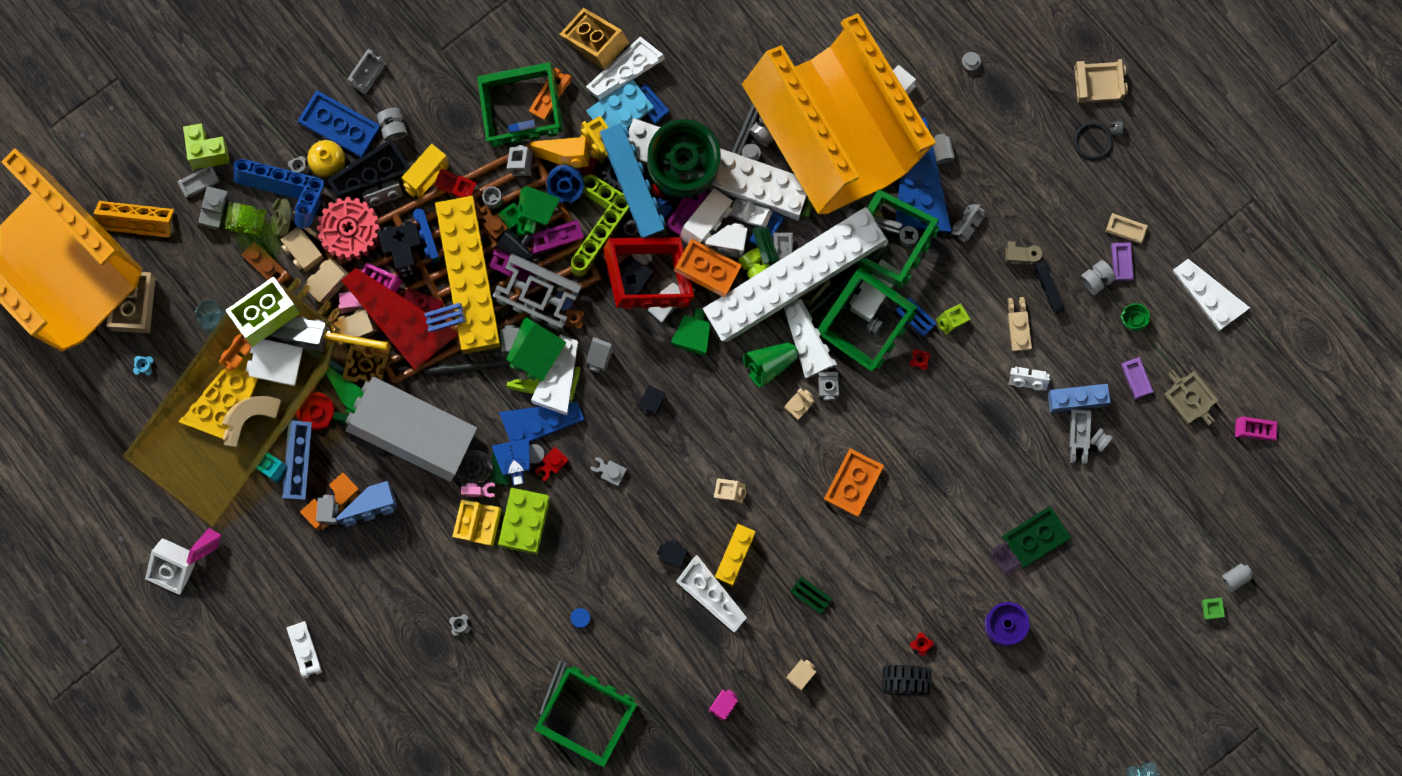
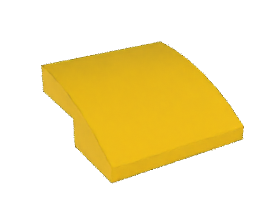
(477, 522)

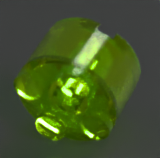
(245, 218)

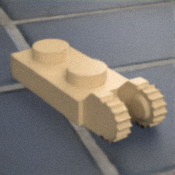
(1019, 326)

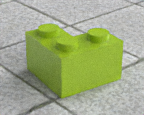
(204, 151)

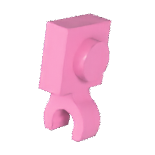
(473, 490)

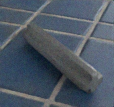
(560, 670)

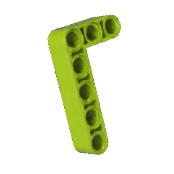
(602, 225)

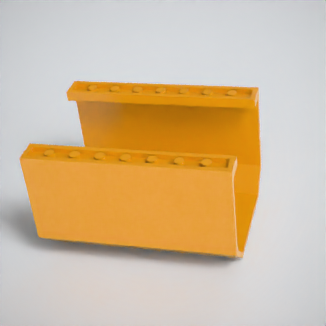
(839, 118)
(58, 262)

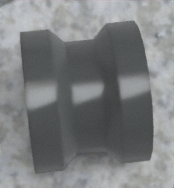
(908, 240)

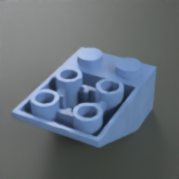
(371, 502)

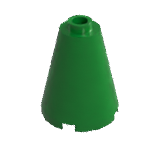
(769, 362)

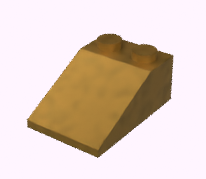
(595, 38)

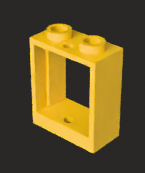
(424, 171)

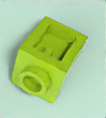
(952, 318)

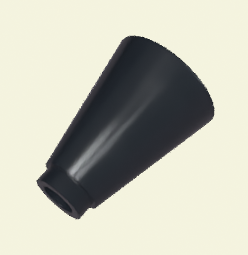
(512, 244)

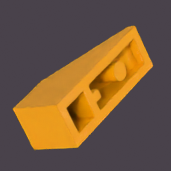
(567, 151)

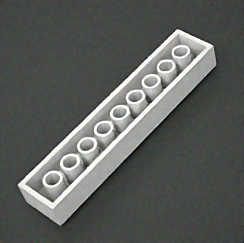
(736, 176)
(795, 275)

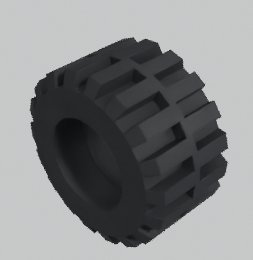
(906, 680)

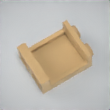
(1100, 81)

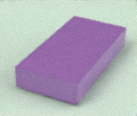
(1122, 261)
(1137, 378)

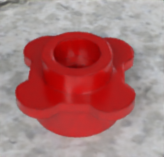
(920, 354)
(921, 639)

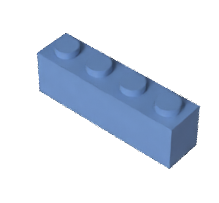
(296, 460)

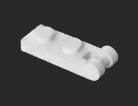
(304, 649)

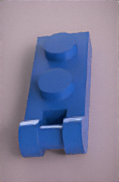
(425, 235)

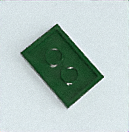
(1036, 537)

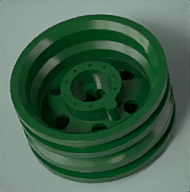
(697, 136)

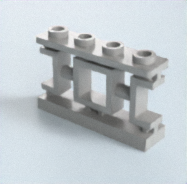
(542, 278)

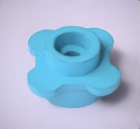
(138, 365)

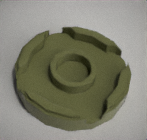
(281, 220)

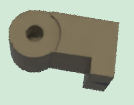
(1022, 255)

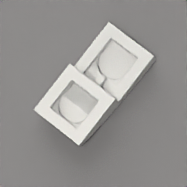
(750, 213)

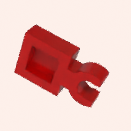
(553, 462)

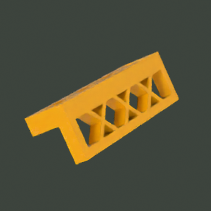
(133, 221)

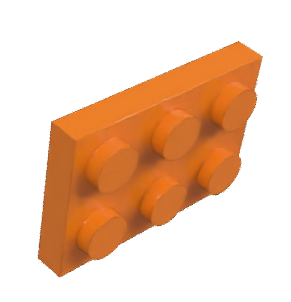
(707, 268)
(853, 482)

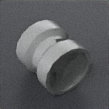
(491, 194)

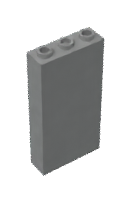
(410, 428)

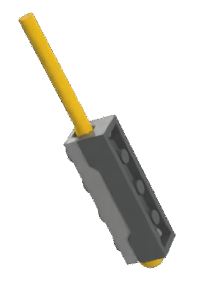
(315, 334)

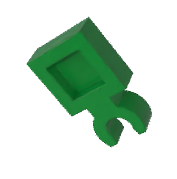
(509, 216)

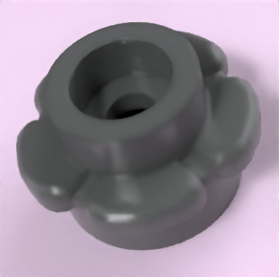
(874, 326)

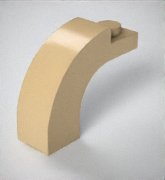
(244, 409)

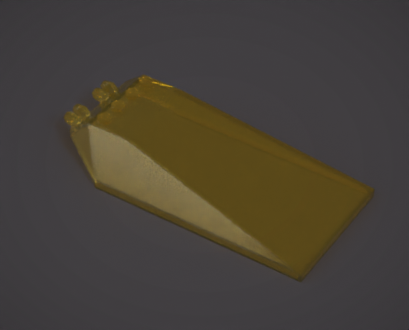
(199, 465)

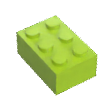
(262, 311)
(524, 521)

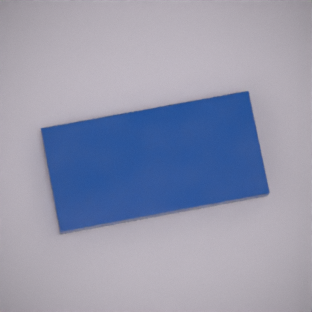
(339, 124)

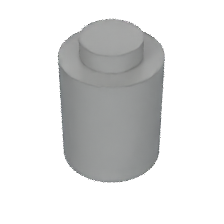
(943, 149)
(1237, 577)

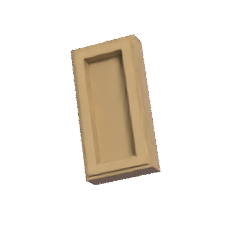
(1126, 228)

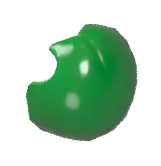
(1135, 317)

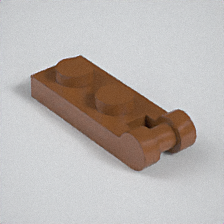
(264, 263)

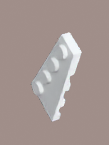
(629, 65)
(1211, 296)
(811, 350)
(556, 387)
(707, 590)

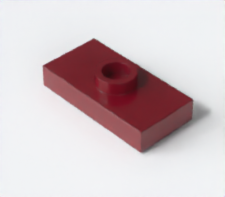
(423, 301)

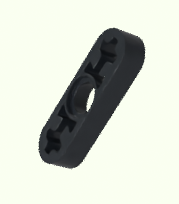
(1049, 287)

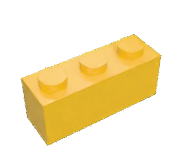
(735, 555)

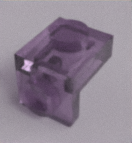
(1005, 559)

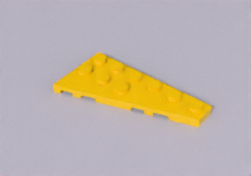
(219, 398)

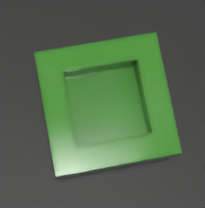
(1213, 608)

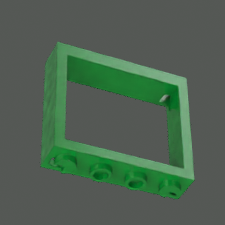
(512, 76)
(922, 246)
(848, 348)
(609, 691)

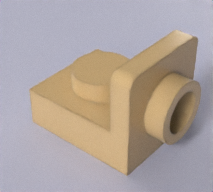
(799, 403)
(730, 490)

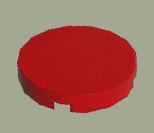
(318, 410)

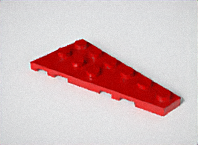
(398, 318)

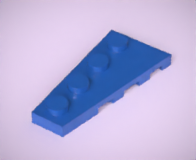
(538, 421)

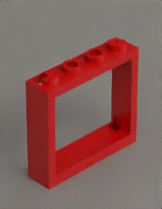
(625, 246)

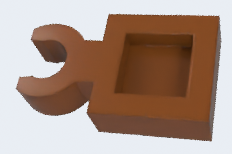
(494, 224)

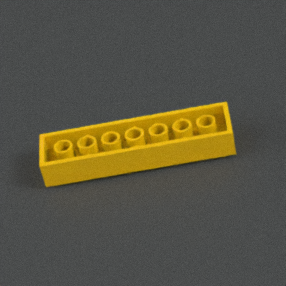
(468, 274)

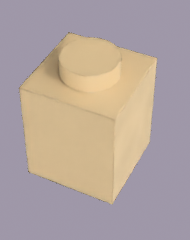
(801, 674)

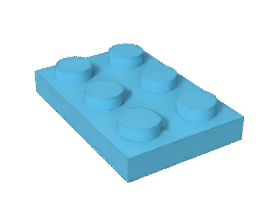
(622, 106)

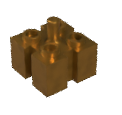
(365, 363)

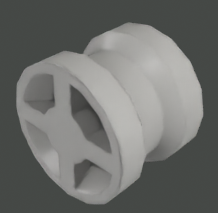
(1101, 439)

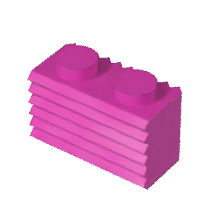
(724, 704)

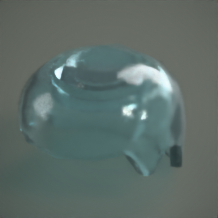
(209, 314)

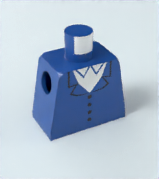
(513, 459)

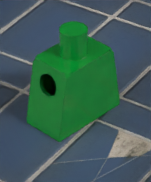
(535, 208)
(692, 333)

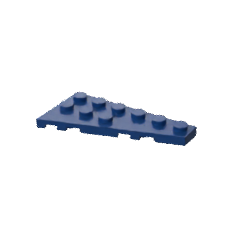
(923, 191)

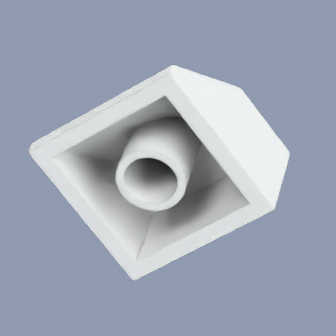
(729, 241)
(169, 566)

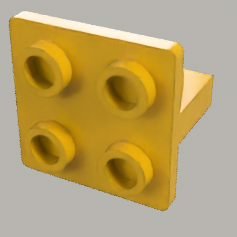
(591, 132)

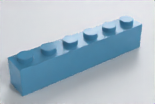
(631, 180)

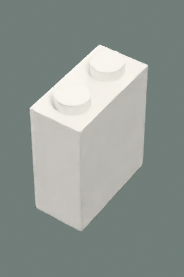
(275, 362)

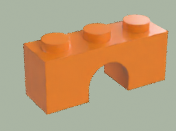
(344, 491)

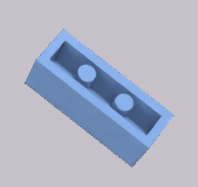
(1078, 398)

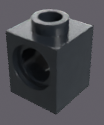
(652, 401)

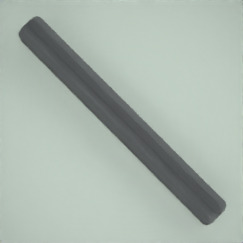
(744, 133)

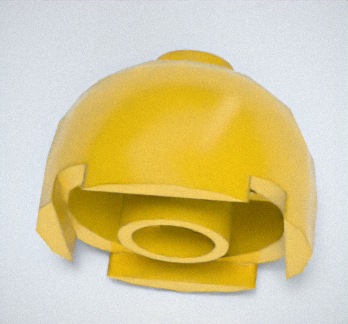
(326, 159)

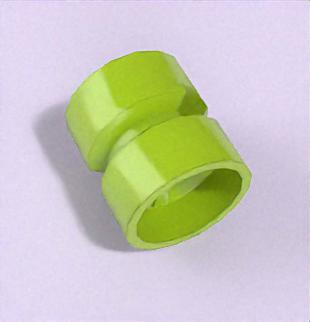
(752, 263)

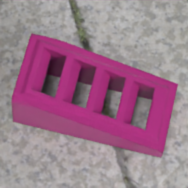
(392, 282)
(1243, 429)
(206, 544)

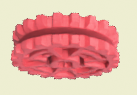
(355, 241)

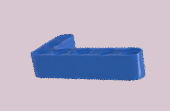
(284, 182)

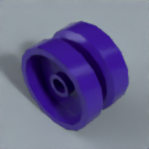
(1003, 635)

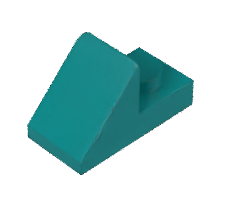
(272, 467)

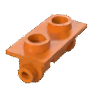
(230, 358)

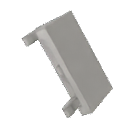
(366, 71)
(211, 219)

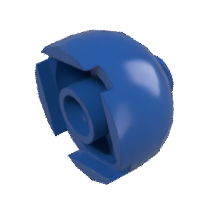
(565, 183)

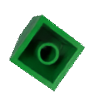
(534, 350)

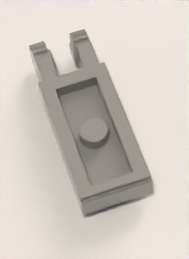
(1080, 434)

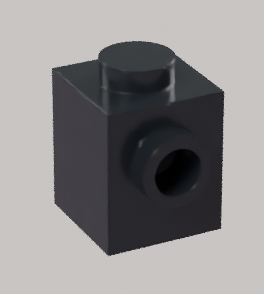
(672, 553)

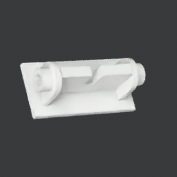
(1038, 380)

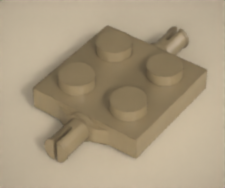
(1190, 397)

